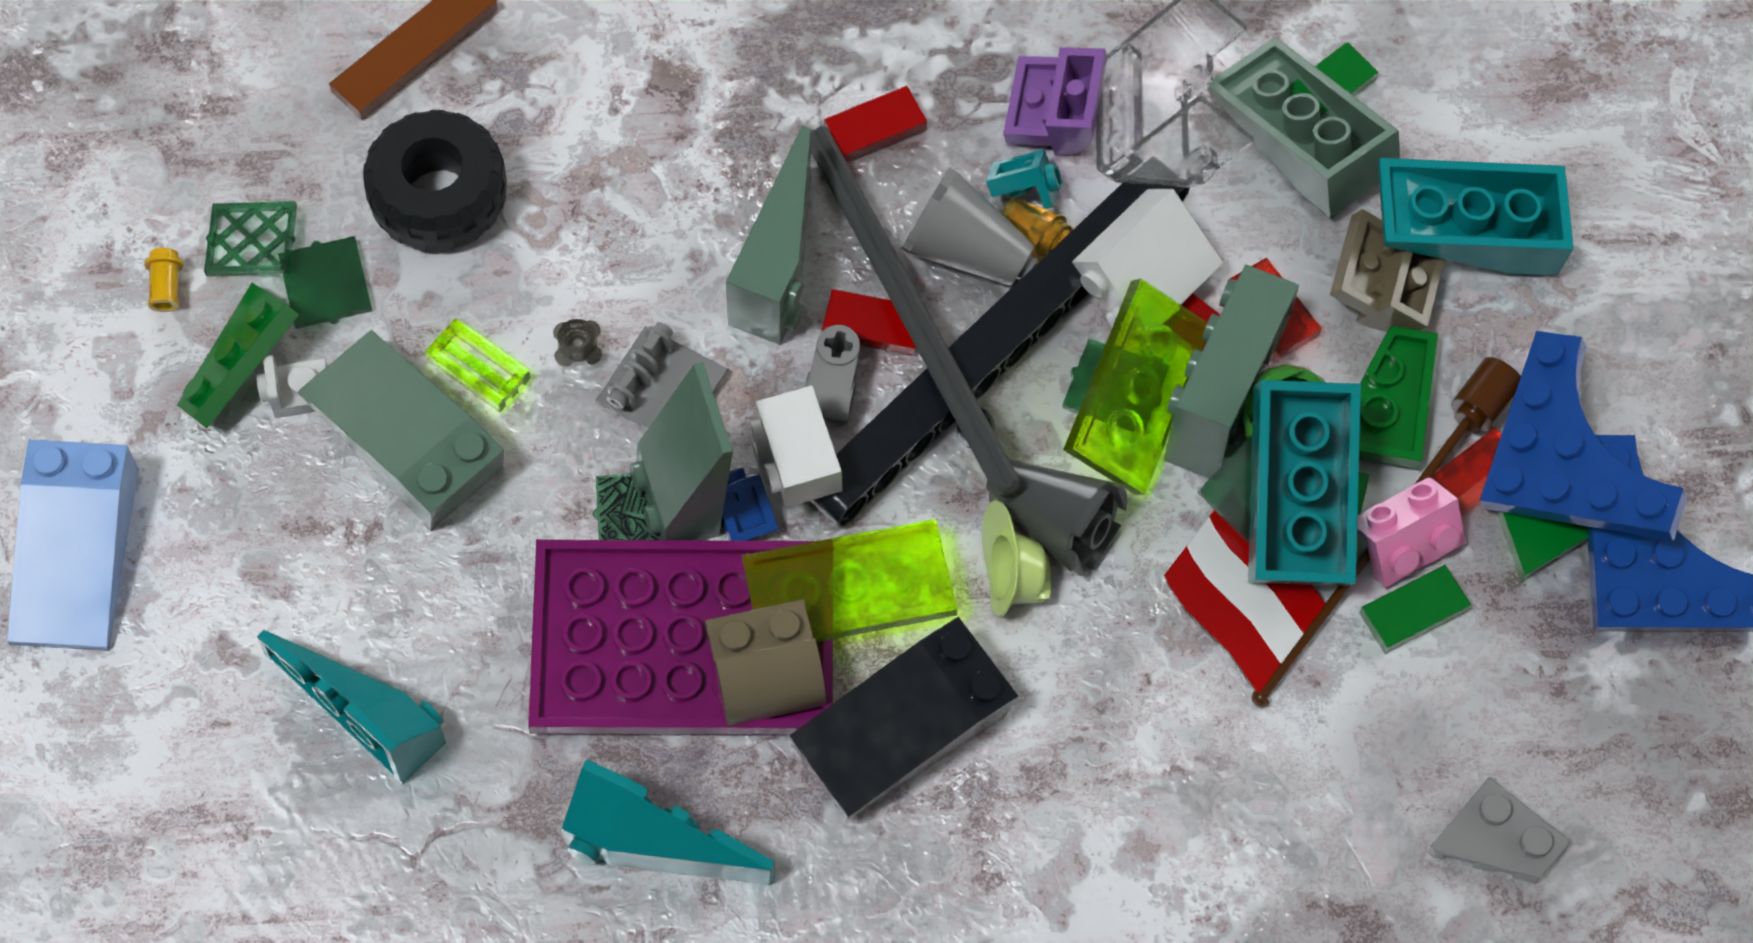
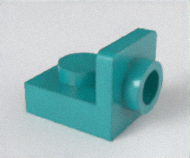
(1021, 173)

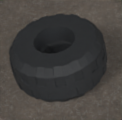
(434, 143)

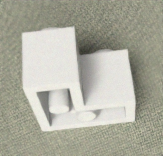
(795, 447)

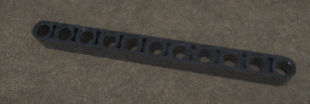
(983, 356)

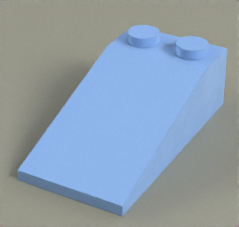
(70, 543)

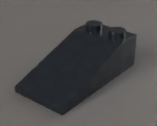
(904, 718)

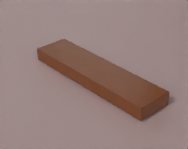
(408, 52)

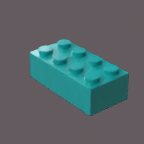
(1304, 483)

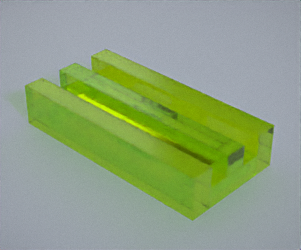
(507, 389)

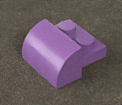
(1056, 100)

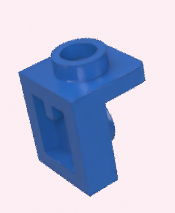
(746, 507)

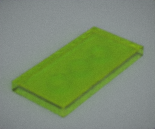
(1126, 403)
(858, 580)

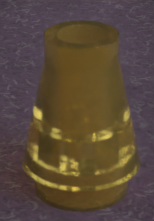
(1037, 224)

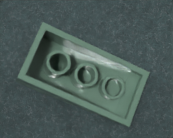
(1324, 156)
(768, 272)
(404, 428)
(685, 463)

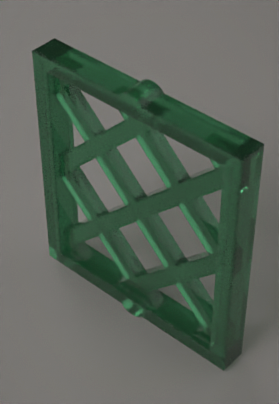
(250, 267)

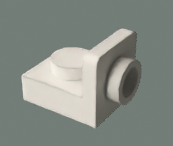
(282, 383)

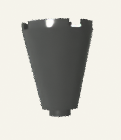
(1065, 513)

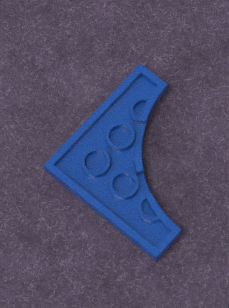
(1556, 465)
(1661, 582)

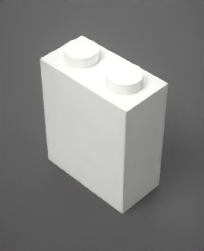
(1148, 242)

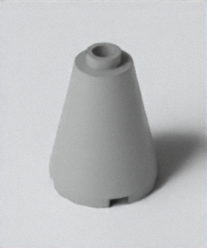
(969, 234)

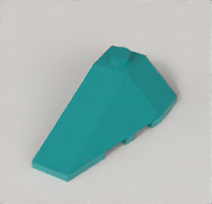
(372, 713)
(623, 828)

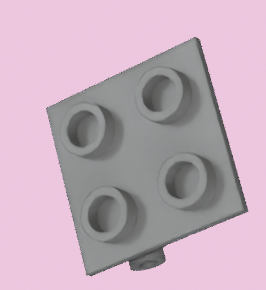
(651, 375)

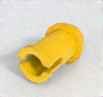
(163, 279)

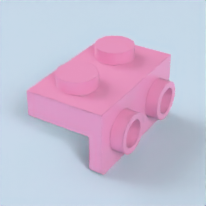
(1411, 530)

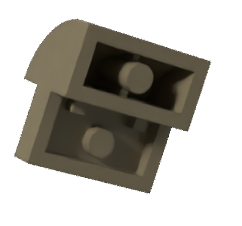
(1384, 281)
(766, 662)

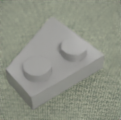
(1501, 836)

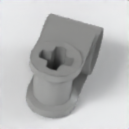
(835, 377)

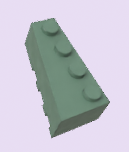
(1223, 373)

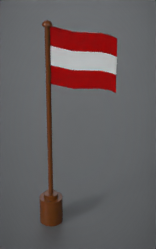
(1271, 623)

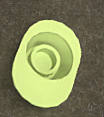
(1014, 562)

